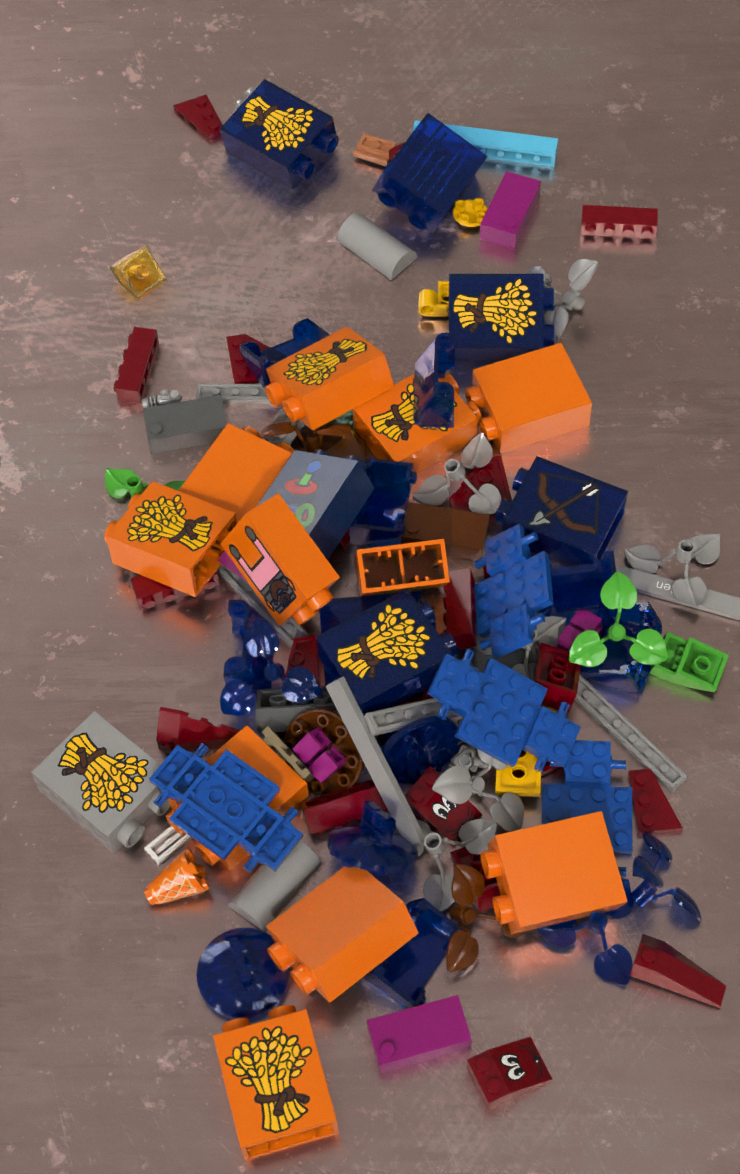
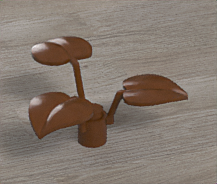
(313, 441)
(462, 948)

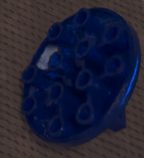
(419, 746)
(373, 844)
(239, 975)

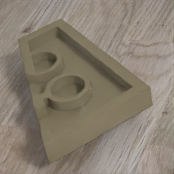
(286, 754)

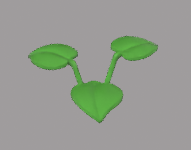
(122, 481)
(648, 646)

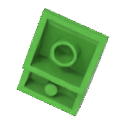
(691, 663)

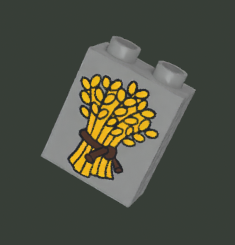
(102, 783)

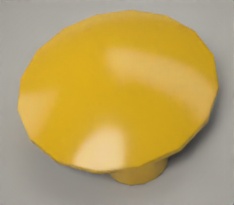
(469, 212)

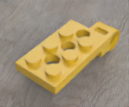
(432, 303)
(525, 786)

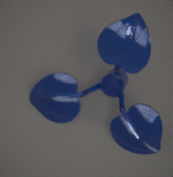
(299, 681)
(648, 887)
(611, 964)

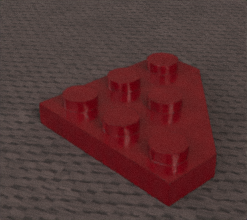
(241, 372)
(491, 474)

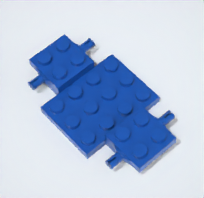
(513, 593)
(502, 712)
(589, 791)
(226, 806)

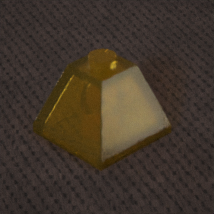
(138, 271)

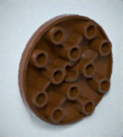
(335, 729)

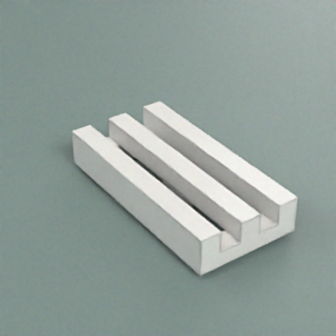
(169, 852)

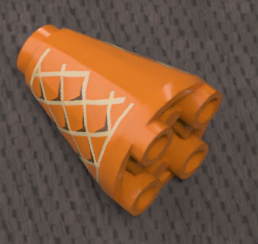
(178, 880)

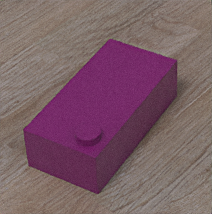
(510, 210)
(419, 1034)

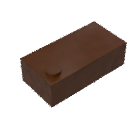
(461, 530)

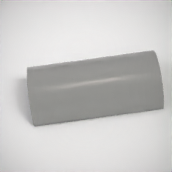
(375, 245)
(270, 891)

